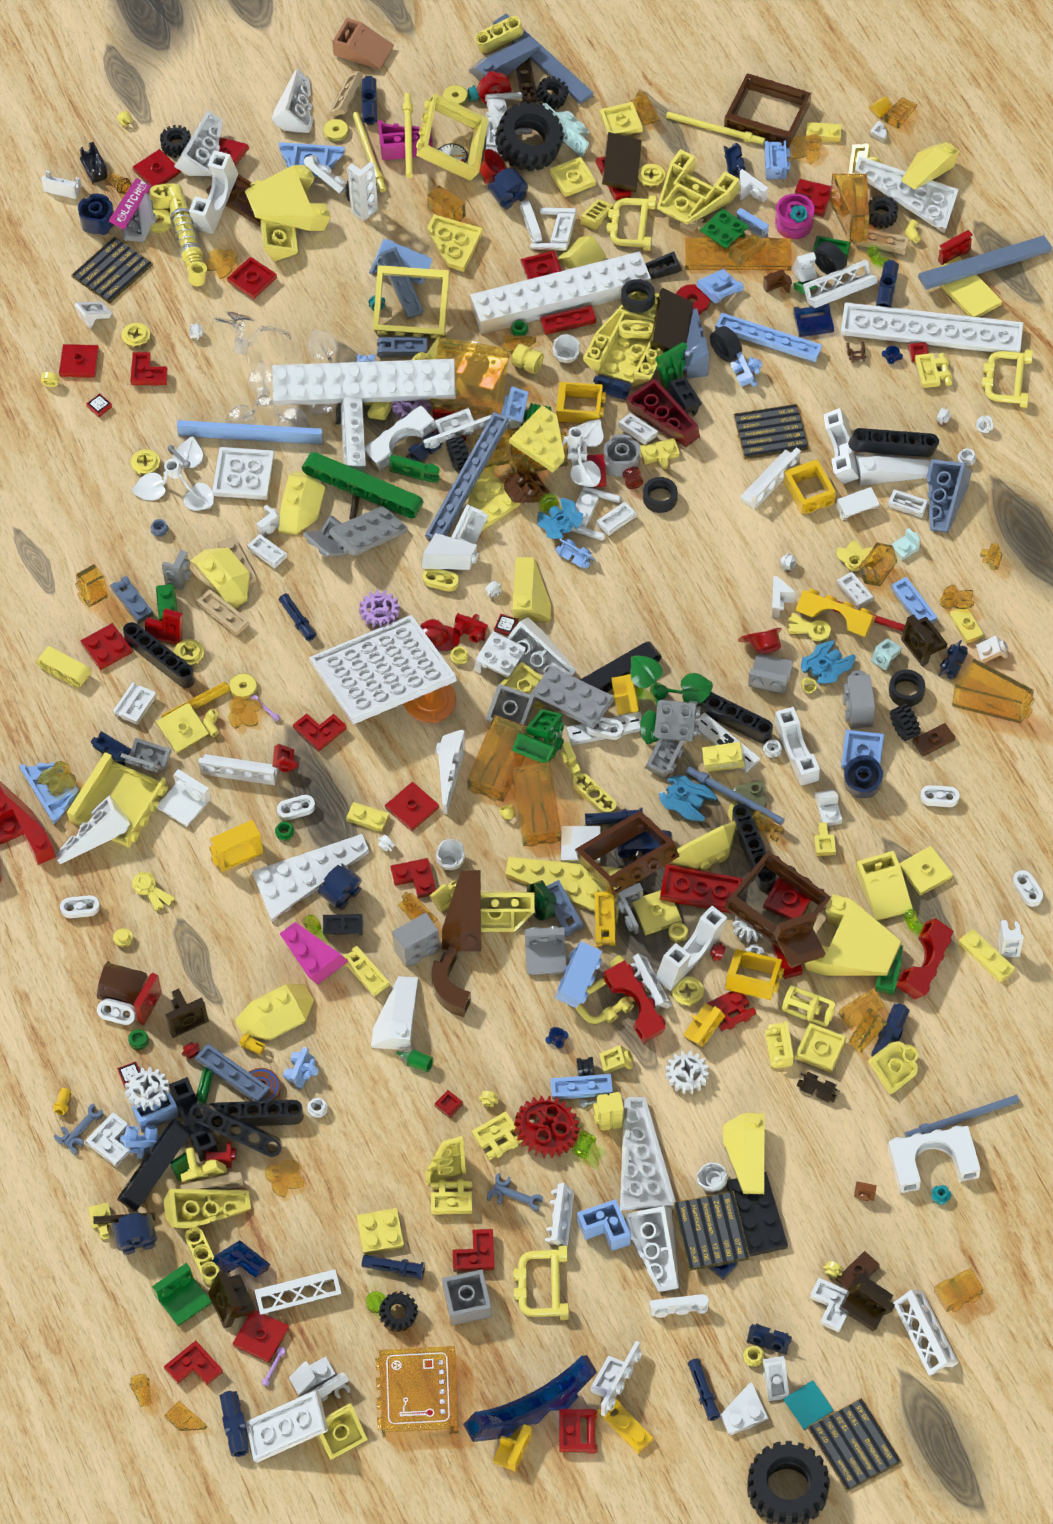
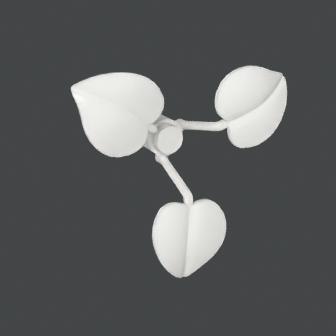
(585, 473)
(151, 486)

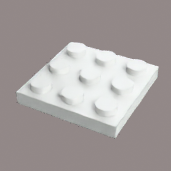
(243, 473)

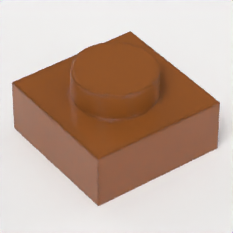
(865, 1191)

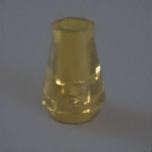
(119, 182)
(141, 1388)

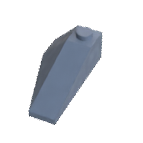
(697, 353)

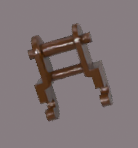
(850, 352)

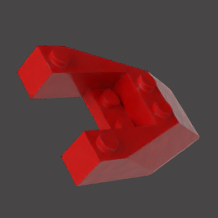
(20, 820)

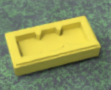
(966, 625)

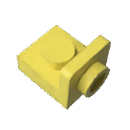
(615, 1059)

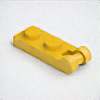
(605, 918)
(627, 1428)

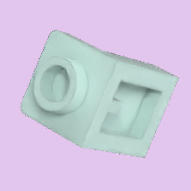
(907, 544)
(885, 653)

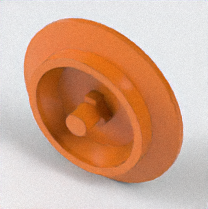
(433, 706)

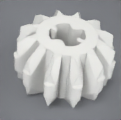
(744, 932)

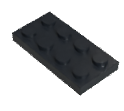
(759, 1219)

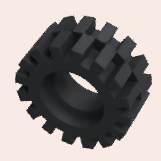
(553, 85)
(171, 134)
(882, 204)
(457, 452)
(905, 722)
(406, 1302)

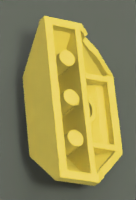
(300, 503)
(224, 574)
(707, 849)
(505, 910)
(276, 1012)

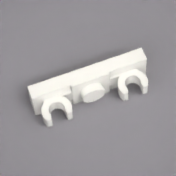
(650, 983)
(561, 1215)
(334, 1385)

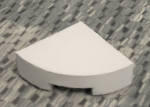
(879, 132)

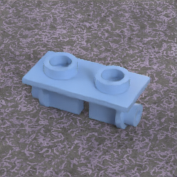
(581, 557)

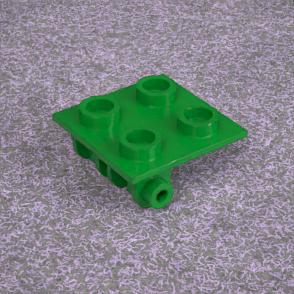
(724, 228)

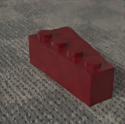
(660, 410)

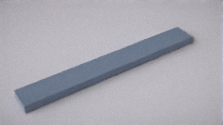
(553, 67)
(985, 262)
(468, 475)

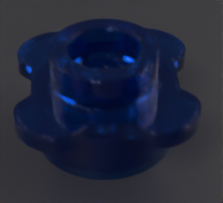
(892, 350)
(556, 1031)

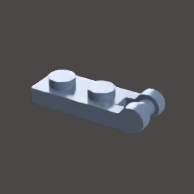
(401, 346)
(131, 600)
(564, 909)

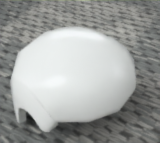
(566, 348)
(450, 854)
(712, 1177)

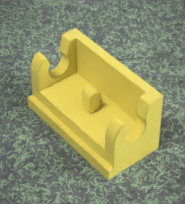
(779, 1045)

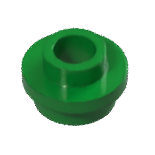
(519, 328)
(284, 826)

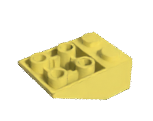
(883, 885)

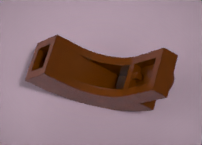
(448, 995)

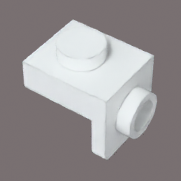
(269, 522)
(992, 648)

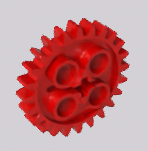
(531, 1131)

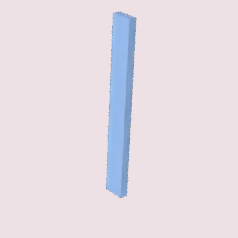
(250, 432)

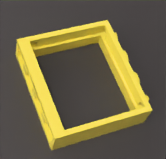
(462, 115)
(400, 331)

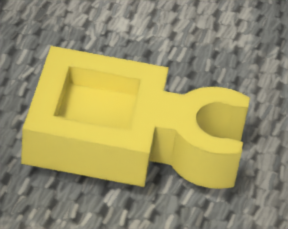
(569, 758)

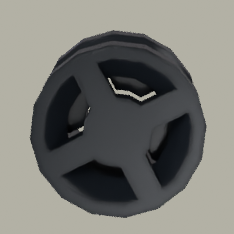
(585, 1066)

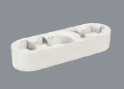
(530, 221)

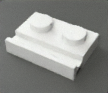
(135, 703)

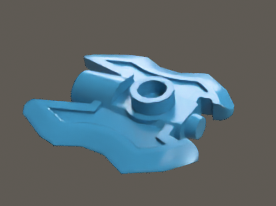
(560, 520)
(827, 665)
(686, 797)

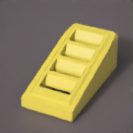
(592, 223)

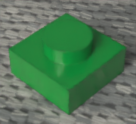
(798, 286)
(180, 1165)

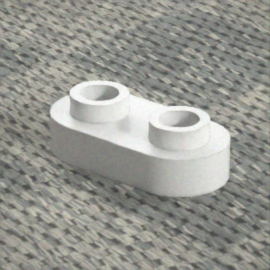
(605, 726)
(939, 796)
(295, 806)
(1028, 889)
(79, 906)
(117, 1011)

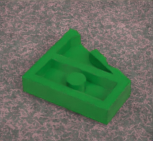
(671, 364)

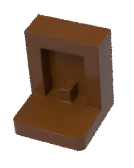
(776, 280)

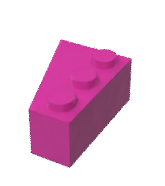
(393, 140)
(312, 954)

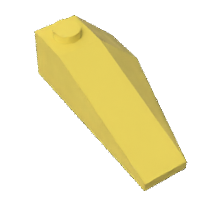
(198, 1207)

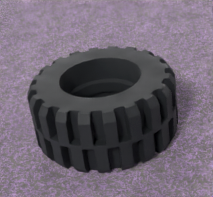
(535, 118)
(794, 1458)

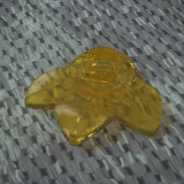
(805, 148)
(220, 261)
(956, 599)
(244, 714)
(57, 781)
(287, 1178)

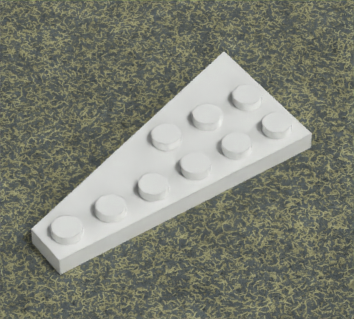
(930, 201)
(300, 876)
(643, 1170)

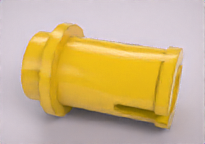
(251, 1044)
(61, 1104)

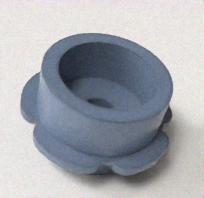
(157, 524)

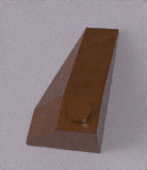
(463, 917)

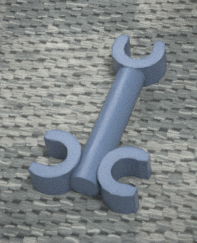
(72, 1139)
(501, 1188)

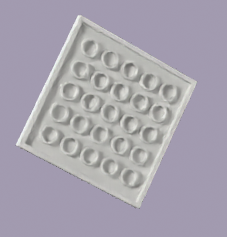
(382, 669)

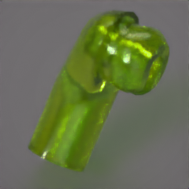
(875, 256)
(912, 921)

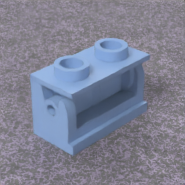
(776, 160)
(514, 406)

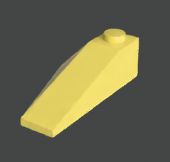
(930, 164)
(529, 593)
(745, 1145)
(448, 1161)

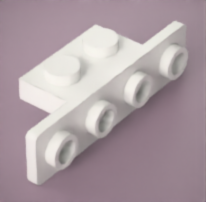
(454, 426)
(612, 1377)

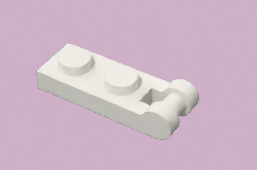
(325, 174)
(679, 1305)

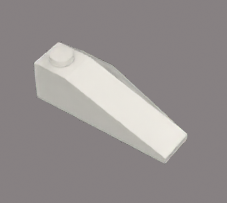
(294, 107)
(200, 147)
(885, 468)
(540, 650)
(450, 756)
(105, 825)
(396, 1019)
(655, 1240)

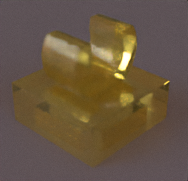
(992, 556)

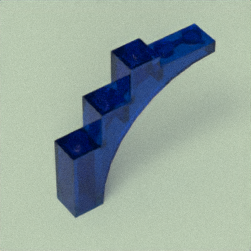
(533, 1407)

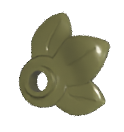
(755, 796)

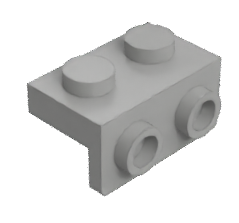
(178, 572)
(663, 757)

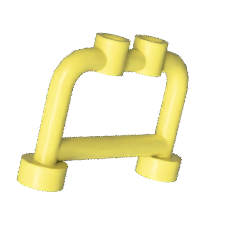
(614, 215)
(987, 382)
(609, 1013)
(520, 1275)

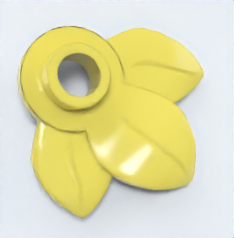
(853, 554)

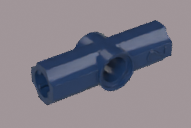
(369, 100)
(887, 284)
(894, 1027)
(234, 1424)

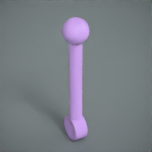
(276, 717)
(280, 1352)

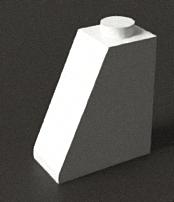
(449, 553)

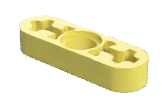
(593, 786)

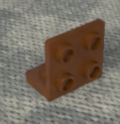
(799, 940)

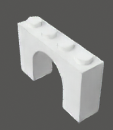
(208, 211)
(680, 960)
(954, 1142)

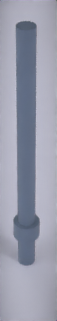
(704, 779)
(928, 1128)

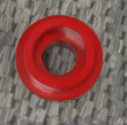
(717, 951)
(191, 1050)

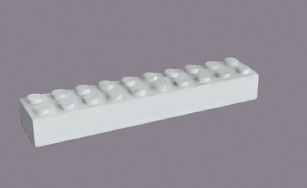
(556, 292)
(366, 380)

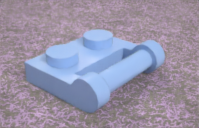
(718, 281)

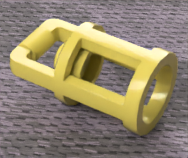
(812, 1007)

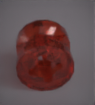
(632, 478)

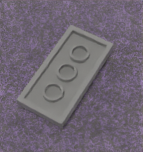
(368, 530)
(572, 697)

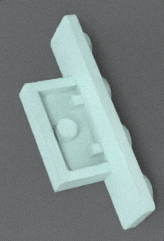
(573, 131)

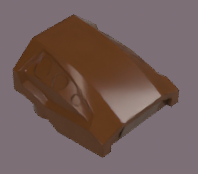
(524, 486)
(120, 983)

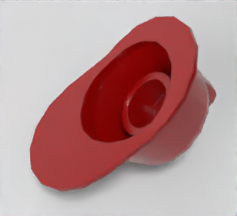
(491, 165)
(440, 635)
(763, 642)

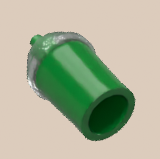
(412, 1058)

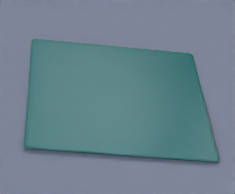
(808, 1404)

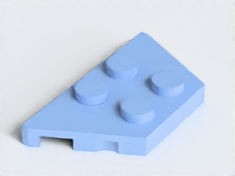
(296, 153)
(53, 805)

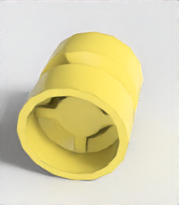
(528, 359)

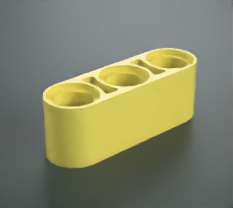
(509, 29)
(63, 667)
(200, 1248)

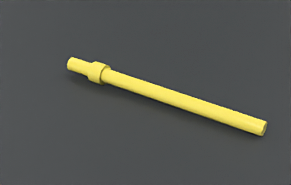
(407, 110)
(746, 136)
(379, 176)

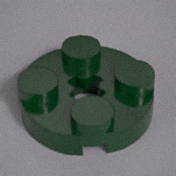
(543, 900)

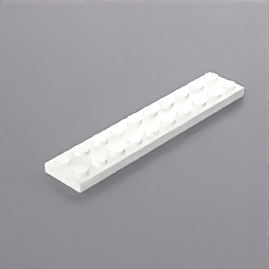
(931, 327)

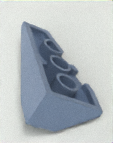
(506, 59)
(947, 488)

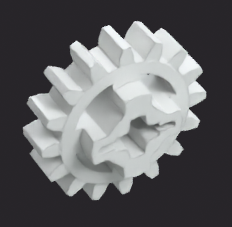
(679, 1076)
(140, 1083)

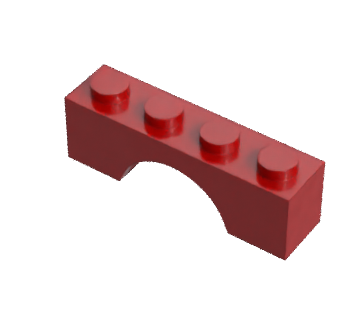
(935, 939)
(622, 980)

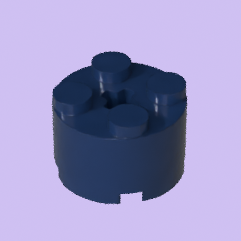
(508, 188)
(95, 214)
(870, 784)
(340, 886)
(134, 1232)

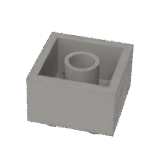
(859, 701)
(511, 705)
(416, 940)
(466, 1297)

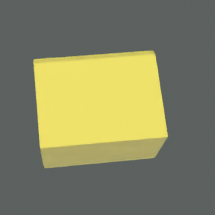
(278, 240)
(582, 252)
(343, 1432)

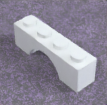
(416, 423)
(839, 431)
(790, 732)

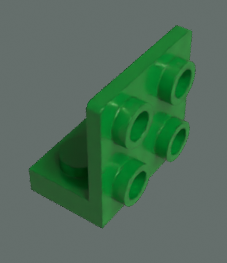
(548, 726)
(181, 1295)

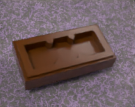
(933, 739)
(864, 1264)

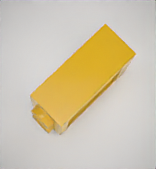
(581, 390)
(803, 473)
(236, 846)
(750, 985)

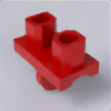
(470, 626)

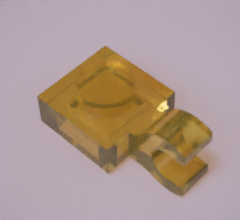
(766, 824)

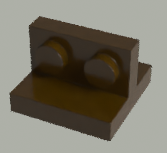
(922, 639)
(184, 1015)
(230, 1298)
(866, 1302)

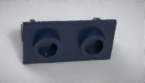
(734, 160)
(613, 386)
(418, 452)
(949, 665)
(109, 745)
(775, 1341)

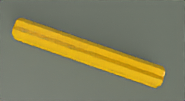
(204, 698)

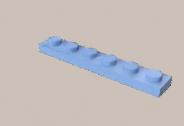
(771, 337)

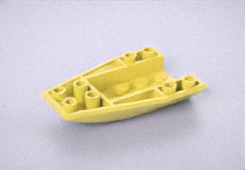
(609, 350)

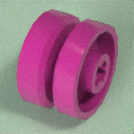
(785, 224)

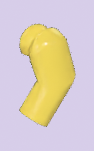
(912, 233)
(210, 721)

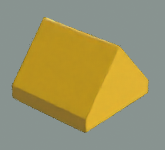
(880, 107)

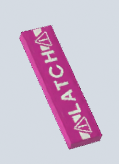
(129, 203)

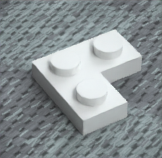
(105, 1140)
(831, 1296)

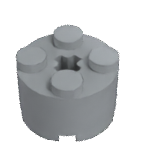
(621, 454)

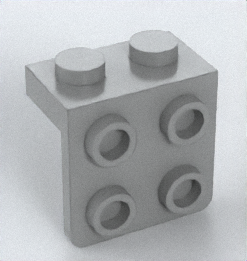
(141, 222)
(324, 541)
(770, 673)
(677, 720)
(149, 754)
(627, 897)
(545, 950)

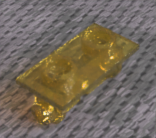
(644, 109)
(414, 907)

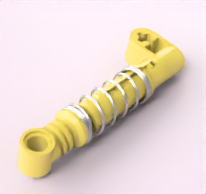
(180, 218)

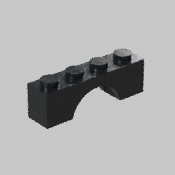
(200, 1136)

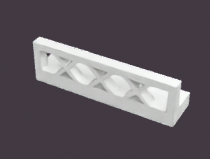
(359, 193)
(841, 290)
(770, 478)
(238, 769)
(297, 1284)
(931, 1330)

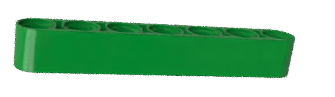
(362, 485)

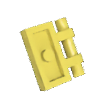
(928, 370)
(493, 1131)
(451, 1202)

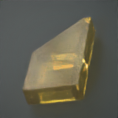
(513, 341)
(184, 1418)

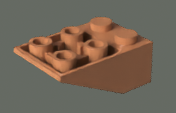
(361, 44)

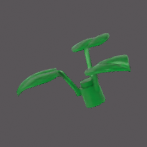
(645, 672)

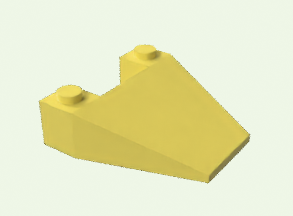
(689, 197)
(285, 202)
(859, 944)

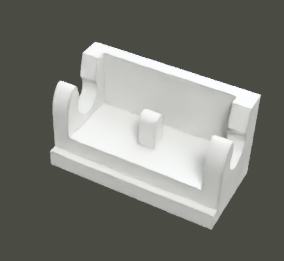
(61, 186)
(856, 503)
(470, 525)
(1010, 941)

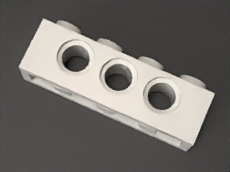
(353, 433)

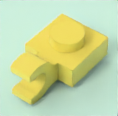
(823, 842)
(443, 896)
(100, 1210)

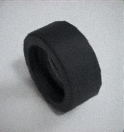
(832, 251)
(637, 306)
(725, 343)
(660, 483)
(911, 676)

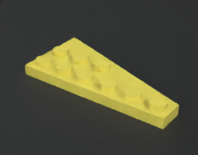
(574, 878)

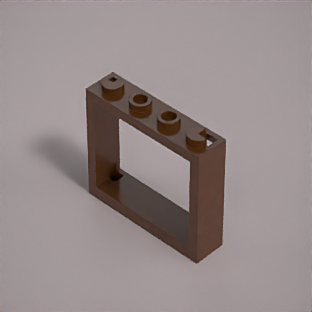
(775, 90)
(617, 836)
(788, 874)

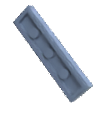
(402, 285)
(232, 1073)

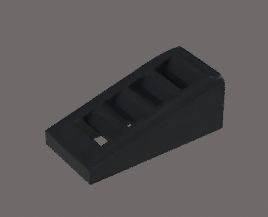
(666, 259)

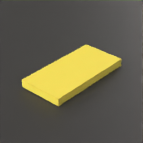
(972, 294)

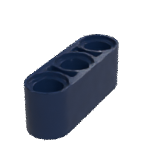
(643, 842)

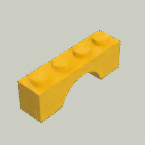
(857, 620)

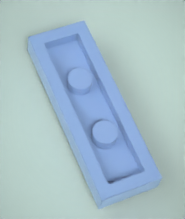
(912, 600)
(581, 1086)

